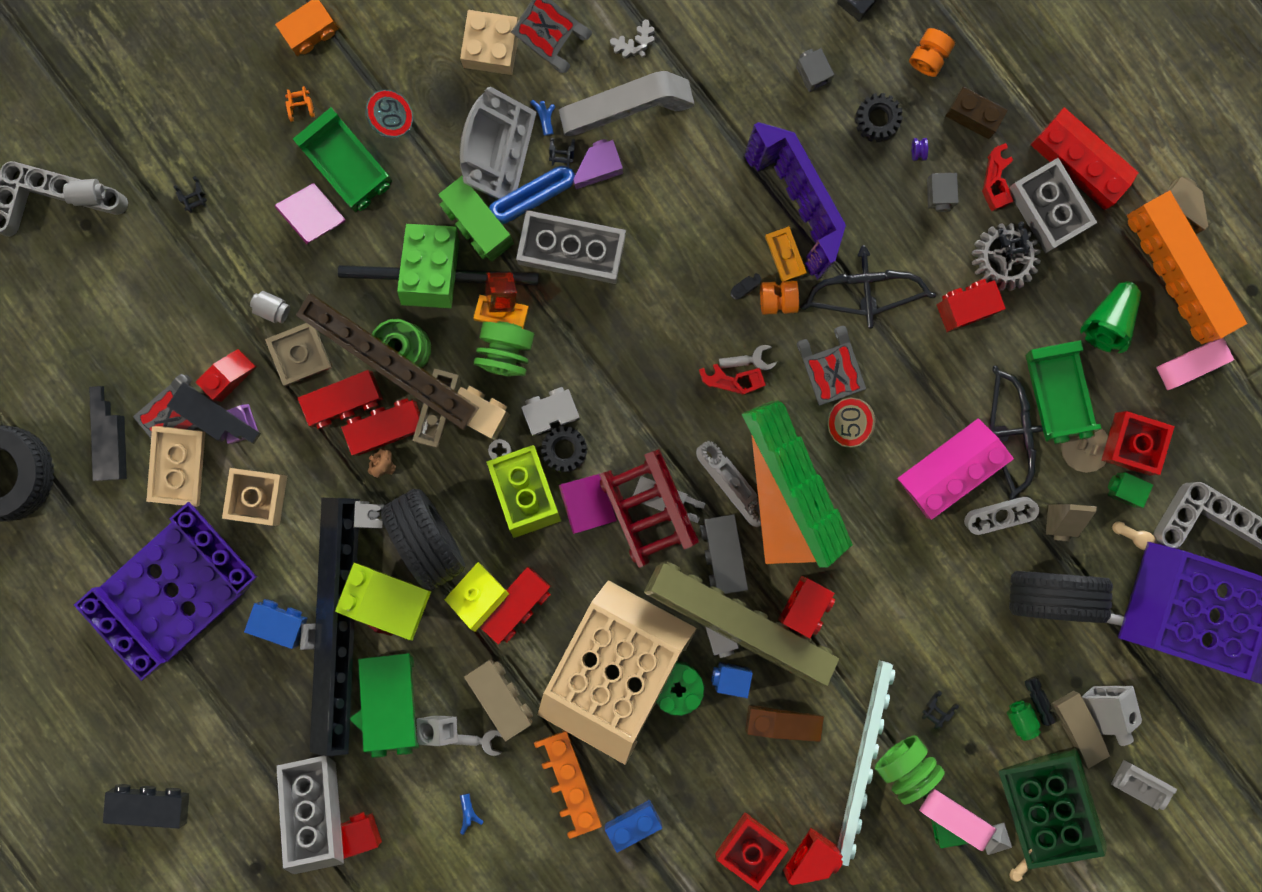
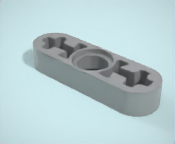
(1011, 520)

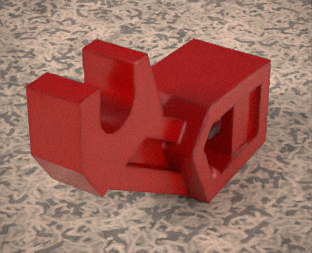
(993, 176)
(721, 381)

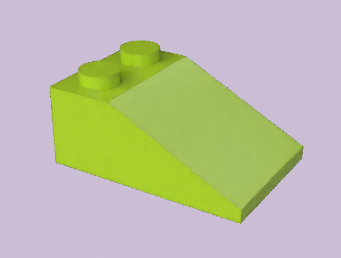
(523, 491)
(383, 601)

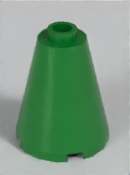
(1114, 319)

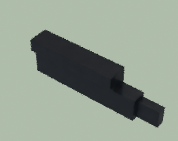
(209, 415)
(106, 439)

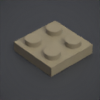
(298, 354)

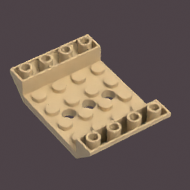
(641, 644)

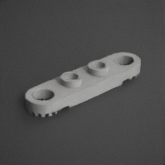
(730, 481)

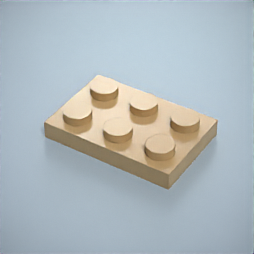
(175, 466)

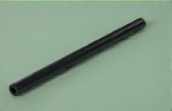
(462, 276)

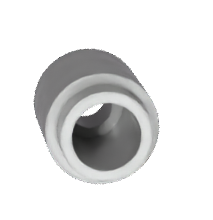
(84, 192)
(269, 307)

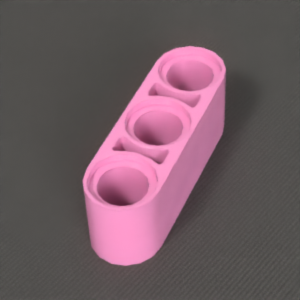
(1195, 363)
(957, 819)

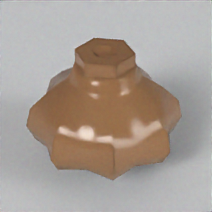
(381, 463)

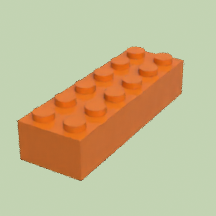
(1186, 269)

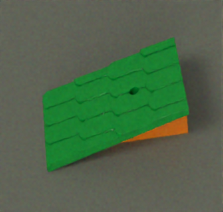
(793, 500)

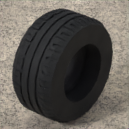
(34, 473)
(422, 539)
(1061, 597)

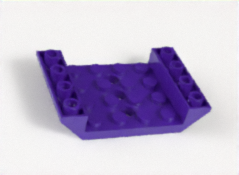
(780, 146)
(1174, 604)
(138, 613)

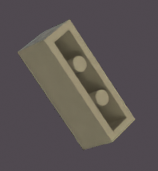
(499, 698)

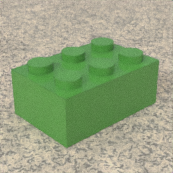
(475, 220)
(428, 266)

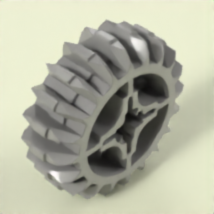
(1001, 276)

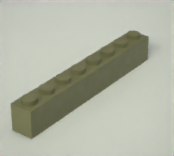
(741, 625)

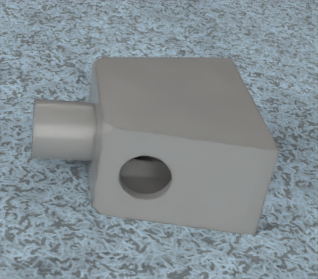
(1114, 711)

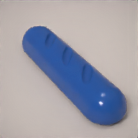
(532, 194)

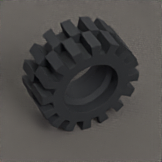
(885, 104)
(555, 436)

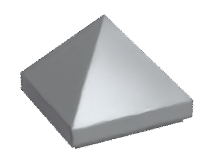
(307, 636)
(999, 841)

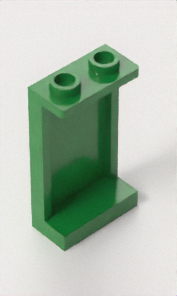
(343, 160)
(1061, 392)
(387, 705)

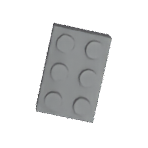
(1051, 205)

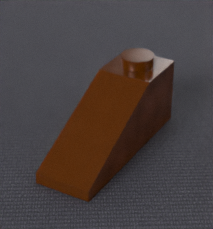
(783, 724)

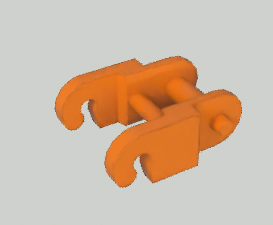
(291, 105)

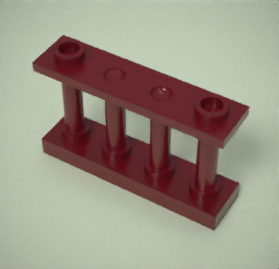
(663, 489)

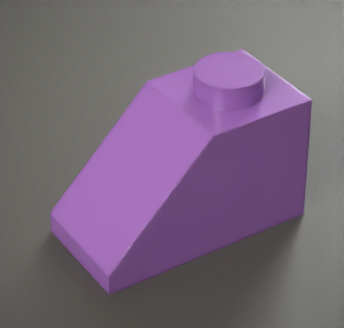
(598, 164)

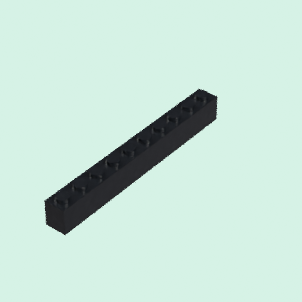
(333, 630)

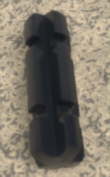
(1040, 701)

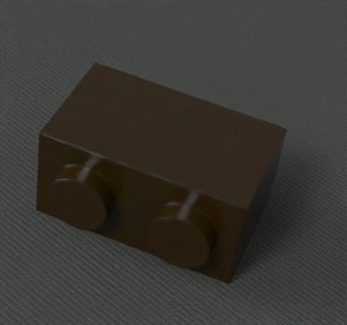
(976, 113)

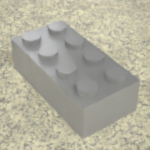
(571, 247)
(309, 815)

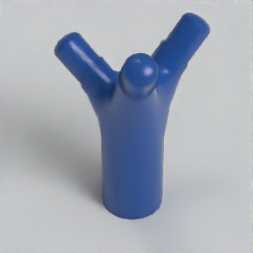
(545, 116)
(468, 813)

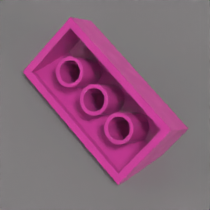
(955, 468)

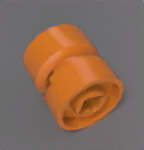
(932, 50)
(779, 297)

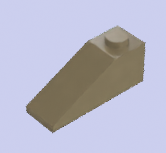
(431, 423)
(1068, 520)

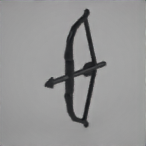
(868, 303)
(1027, 430)

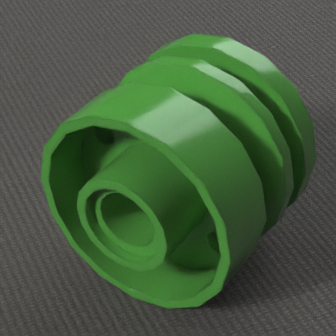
(414, 340)
(504, 347)
(909, 770)

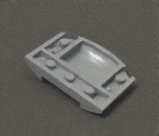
(495, 143)

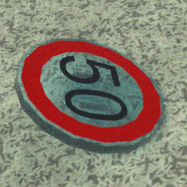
(389, 113)

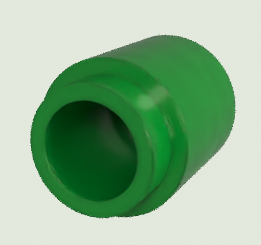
(1023, 720)

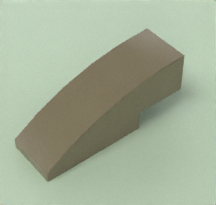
(1081, 728)

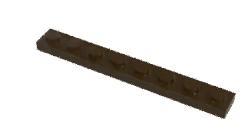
(387, 361)

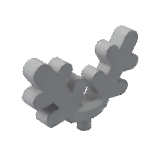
(644, 40)

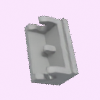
(367, 514)
(1143, 786)

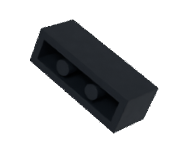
(146, 806)

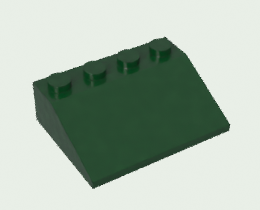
(1053, 810)

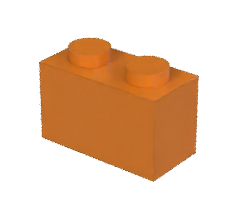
(307, 27)

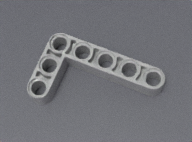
(625, 100)
(51, 188)
(1203, 505)

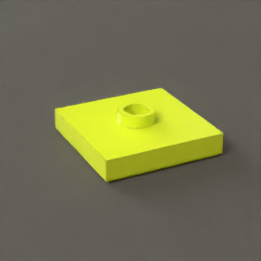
(476, 597)

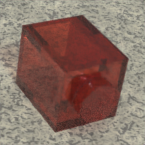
(500, 292)

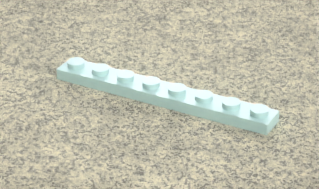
(867, 751)

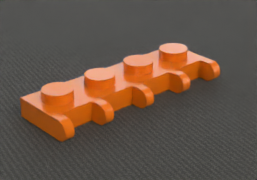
(571, 783)

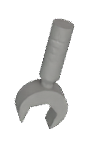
(746, 360)
(472, 740)

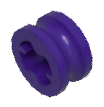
(919, 149)

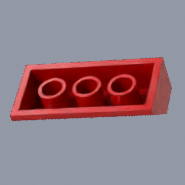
(1086, 159)

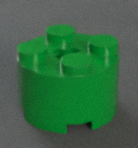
(689, 698)

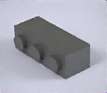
(724, 553)

